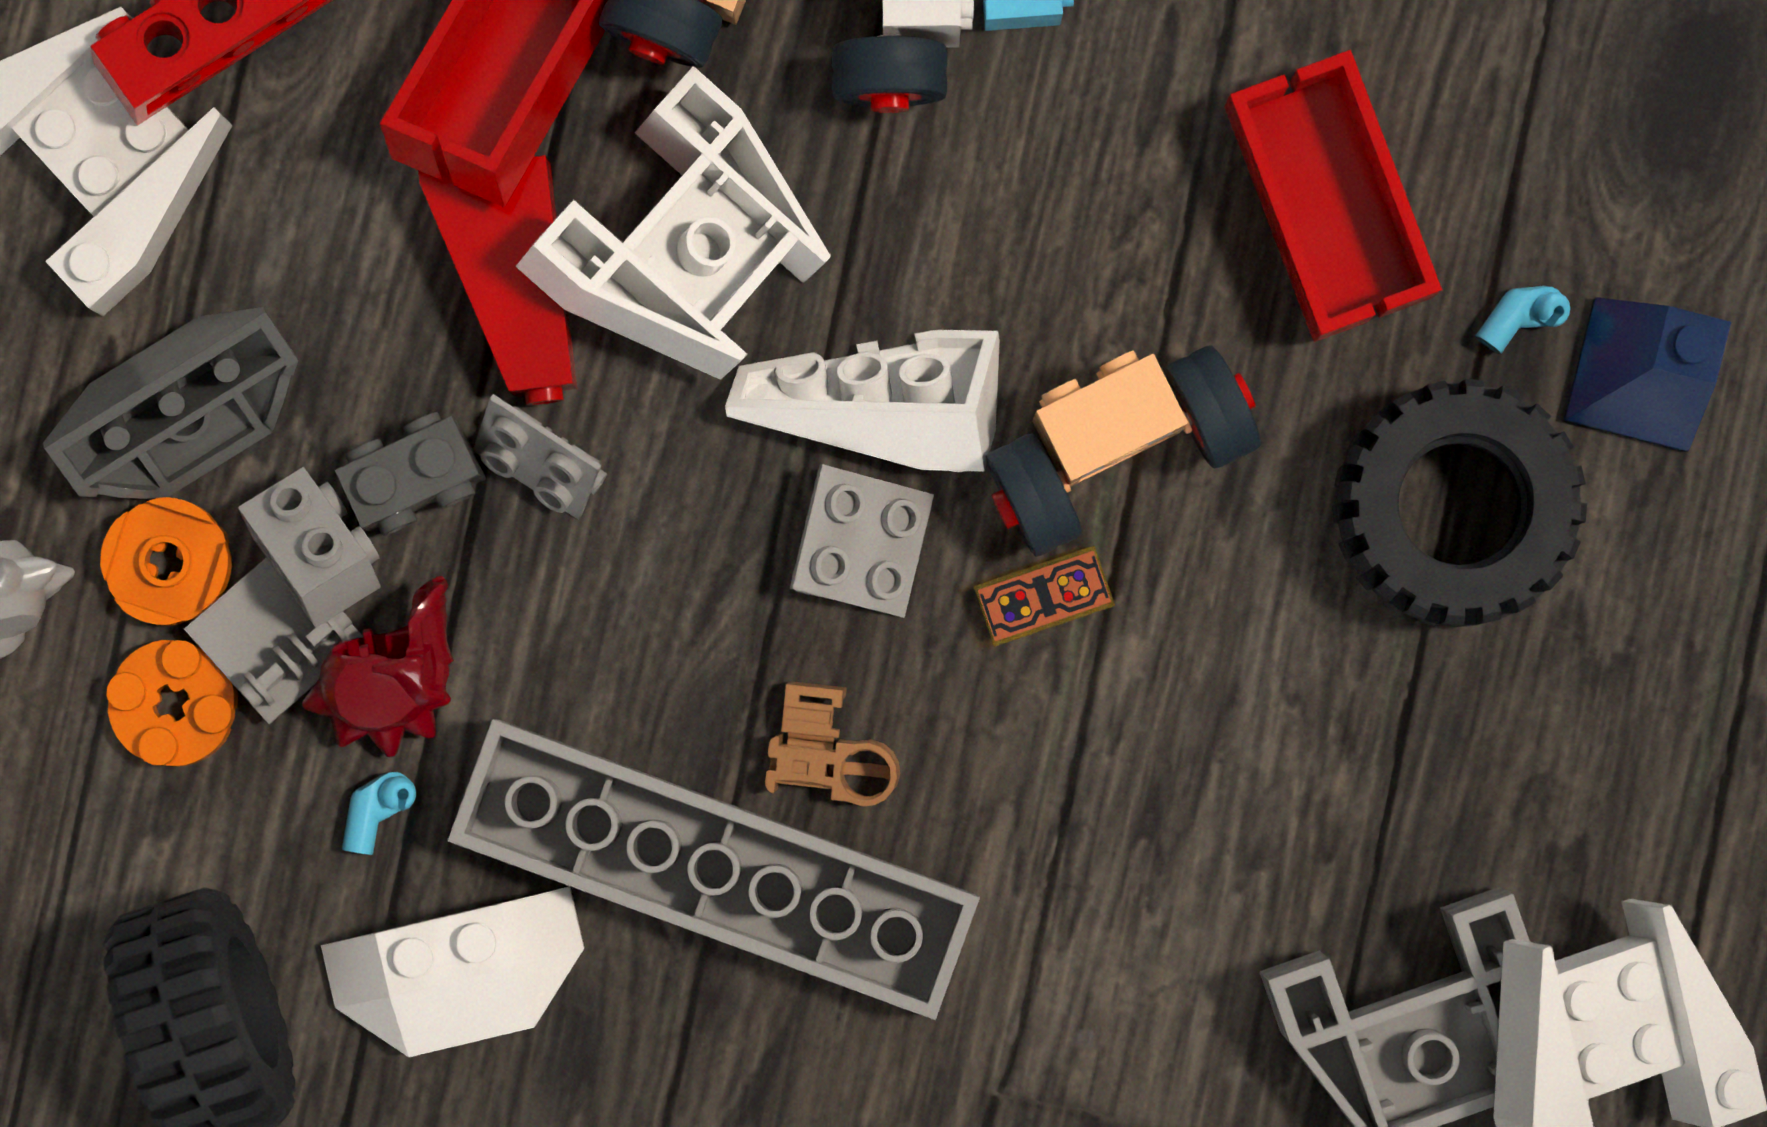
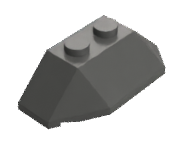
(176, 408)

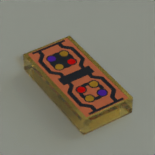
(1044, 596)

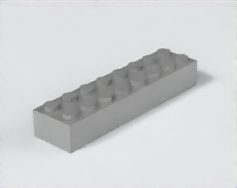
(714, 868)

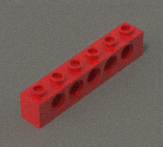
(152, 83)

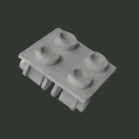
(523, 449)
(861, 541)
(267, 641)

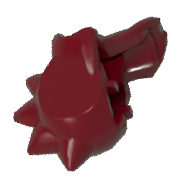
(389, 678)

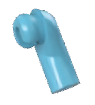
(1523, 309)
(373, 804)

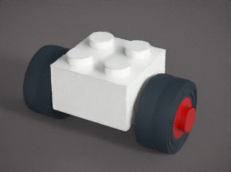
(906, 61)

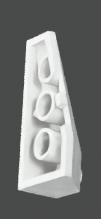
(903, 404)

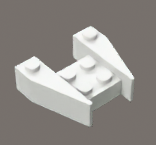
(121, 172)
(696, 248)
(1616, 1020)

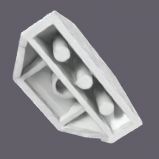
(458, 972)

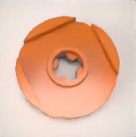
(134, 579)
(136, 693)

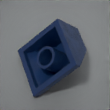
(1646, 371)

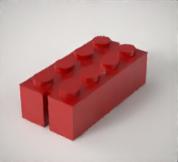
(490, 89)
(1332, 196)

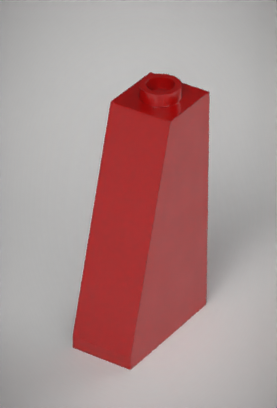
(518, 318)

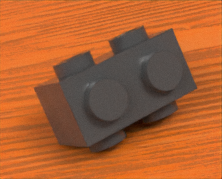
(410, 474)

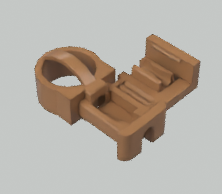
(811, 747)

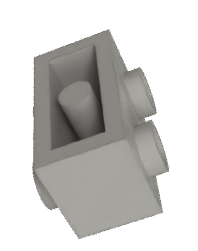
(311, 546)

